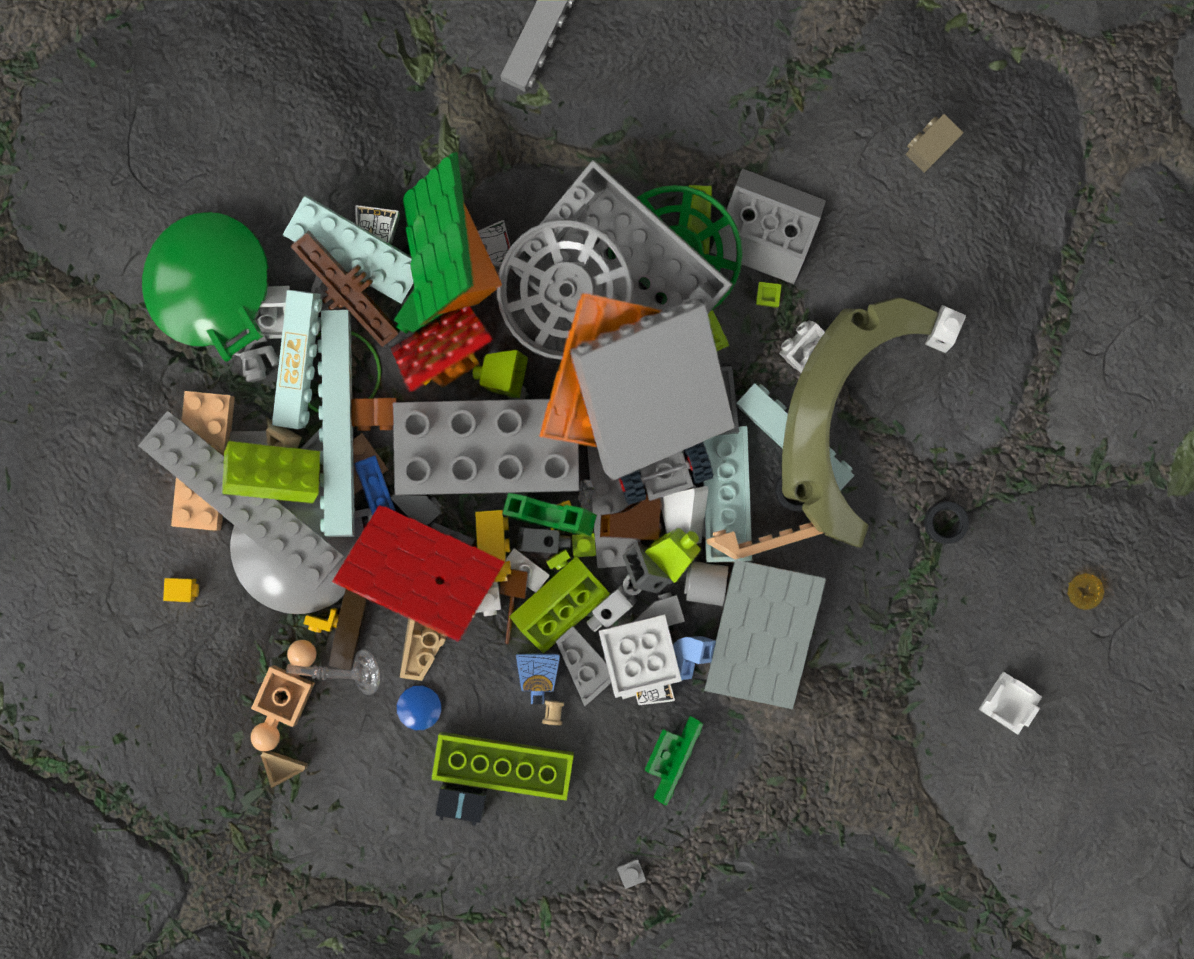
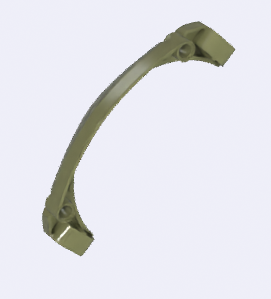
(807, 428)

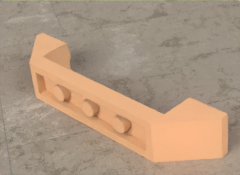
(728, 543)

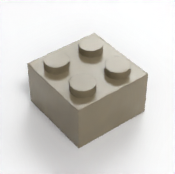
(938, 137)

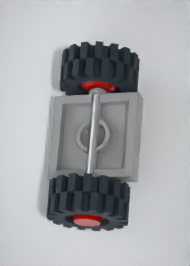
(668, 475)

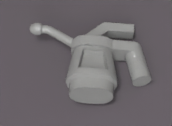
(252, 362)

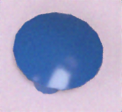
(419, 707)

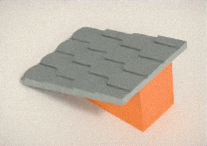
(764, 634)

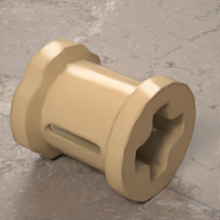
(553, 712)

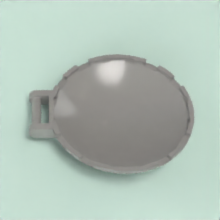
(277, 586)

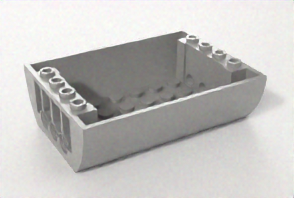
(642, 237)

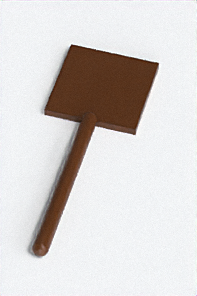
(514, 587)

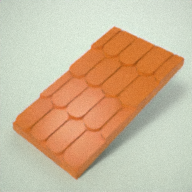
(566, 413)

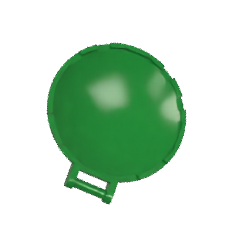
(206, 282)

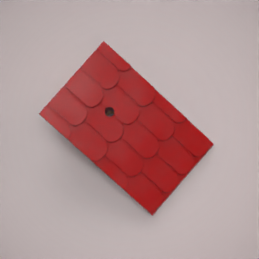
(441, 349)
(418, 572)

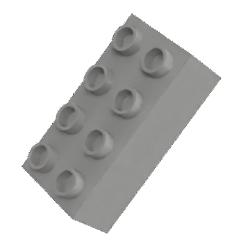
(479, 449)

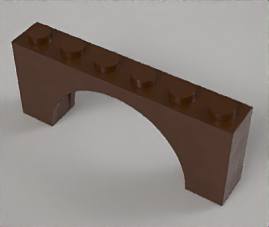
(634, 522)

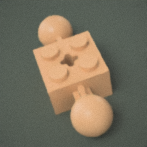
(268, 701)

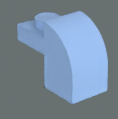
(691, 651)

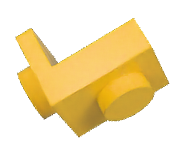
(318, 624)

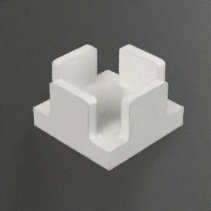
(1011, 703)

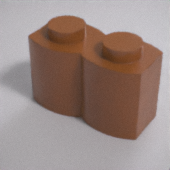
(372, 413)

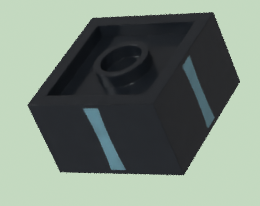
(461, 803)

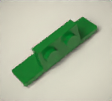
(671, 756)

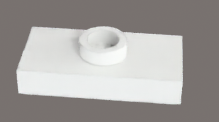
(536, 575)

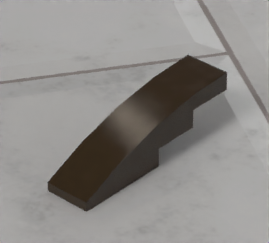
(347, 630)

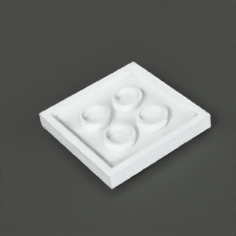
(640, 655)

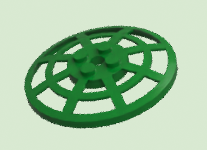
(691, 237)

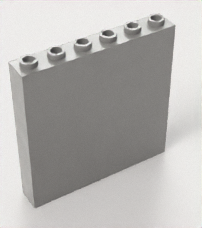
(653, 388)

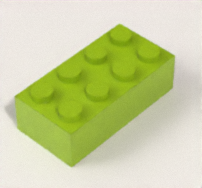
(271, 472)

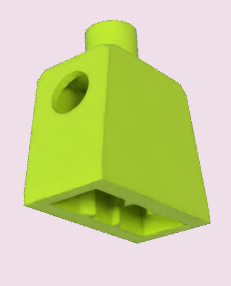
(502, 372)
(674, 552)

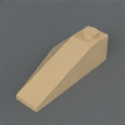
(419, 650)

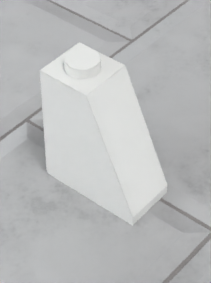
(685, 510)

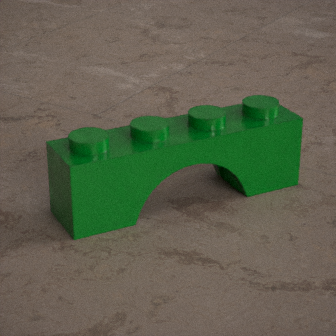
(549, 515)

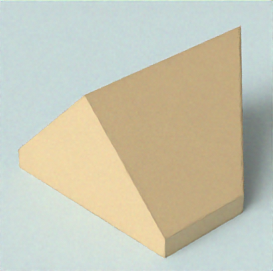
(281, 436)
(280, 767)

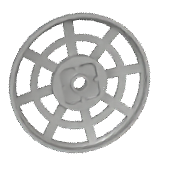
(553, 280)

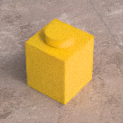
(180, 589)

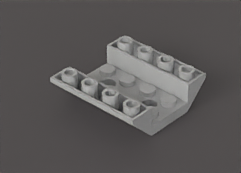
(764, 238)

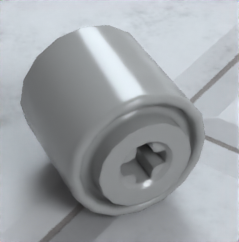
(706, 583)

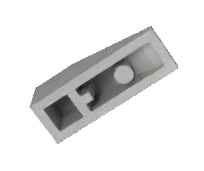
(668, 605)

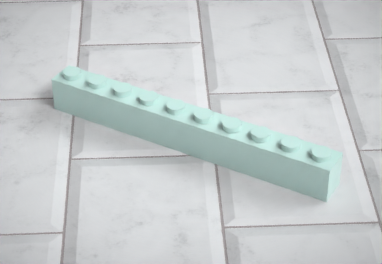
(337, 424)

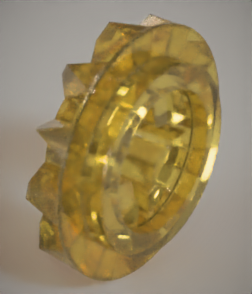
(1095, 587)

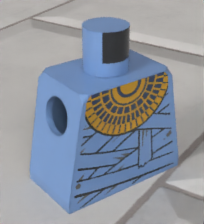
(537, 674)

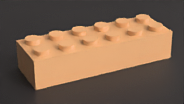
(212, 420)

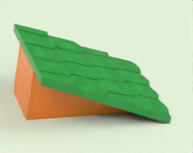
(445, 248)

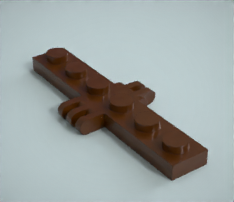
(345, 288)

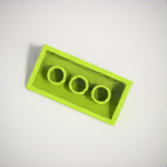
(559, 605)

